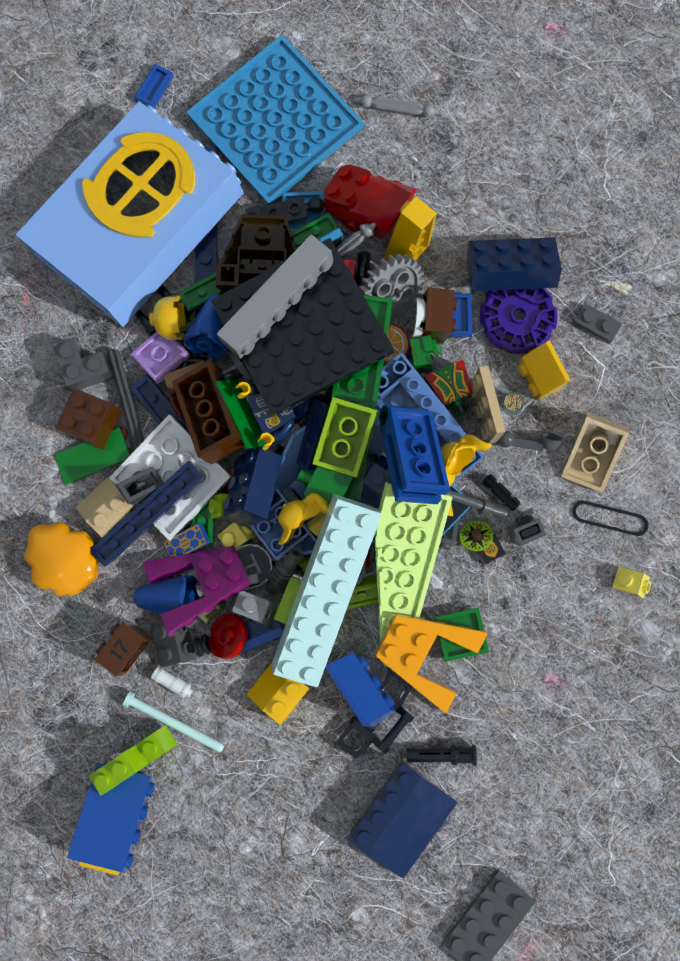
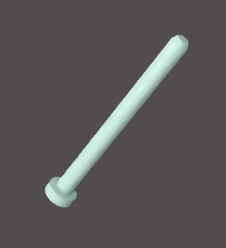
(130, 700)

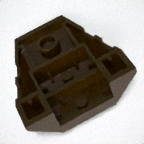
(255, 247)

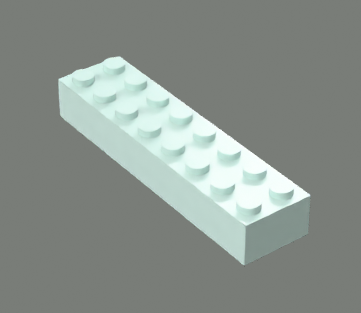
(325, 590)

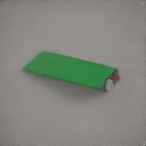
(240, 411)
(87, 459)

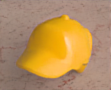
(459, 454)
(297, 512)

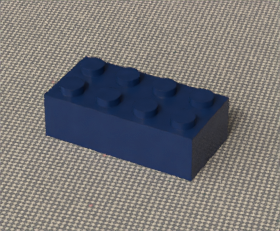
(513, 264)

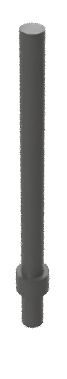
(484, 506)

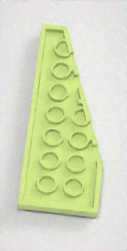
(406, 554)

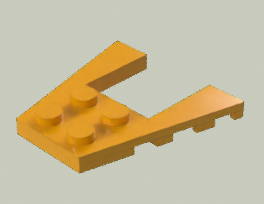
(408, 644)

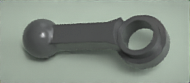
(546, 440)

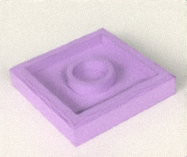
(159, 356)

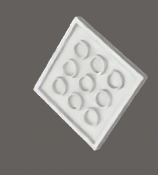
(167, 452)

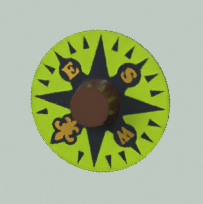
(476, 536)

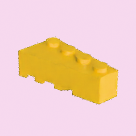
(412, 230)

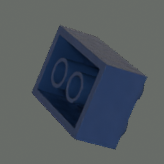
(252, 487)

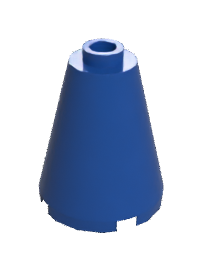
(202, 333)
(166, 594)

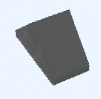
(139, 486)

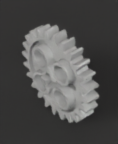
(395, 279)

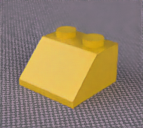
(543, 371)
(276, 695)

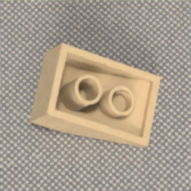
(595, 452)

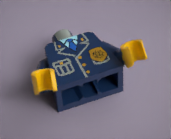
(273, 428)

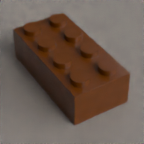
(206, 413)

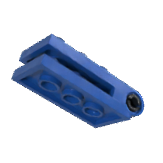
(413, 454)

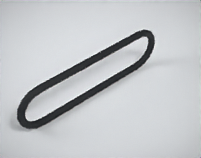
(610, 527)

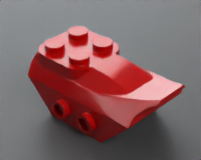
(361, 198)

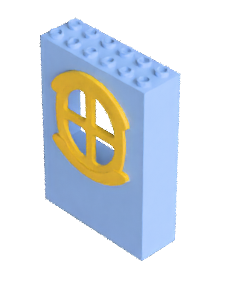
(120, 257)

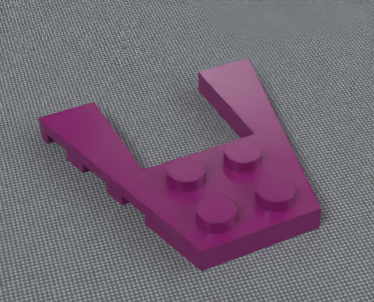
(218, 574)

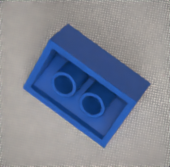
(361, 689)

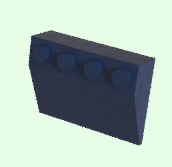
(401, 819)

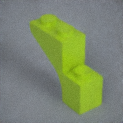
(132, 760)

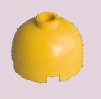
(169, 318)

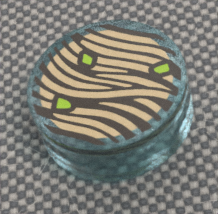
(512, 402)

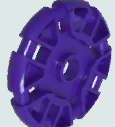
(518, 328)

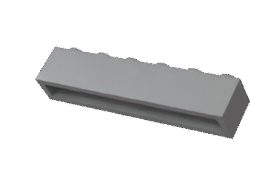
(276, 296)

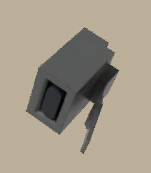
(526, 528)

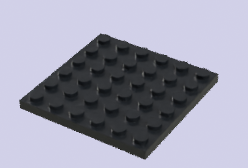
(316, 341)

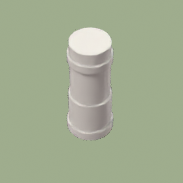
(171, 682)

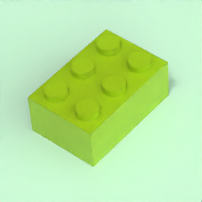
(346, 437)

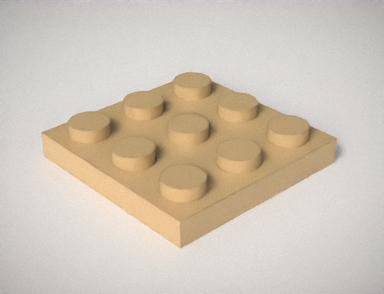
(487, 406)

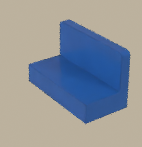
(260, 635)

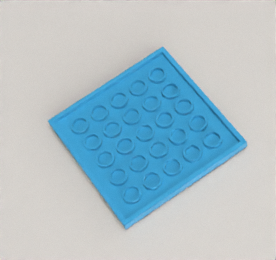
(275, 119)

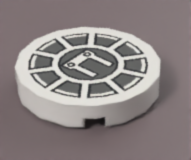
(417, 317)

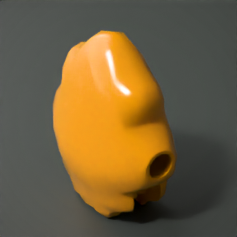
(60, 558)

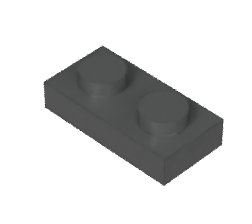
(597, 323)

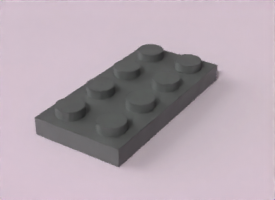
(488, 920)

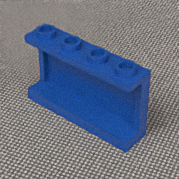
(111, 823)

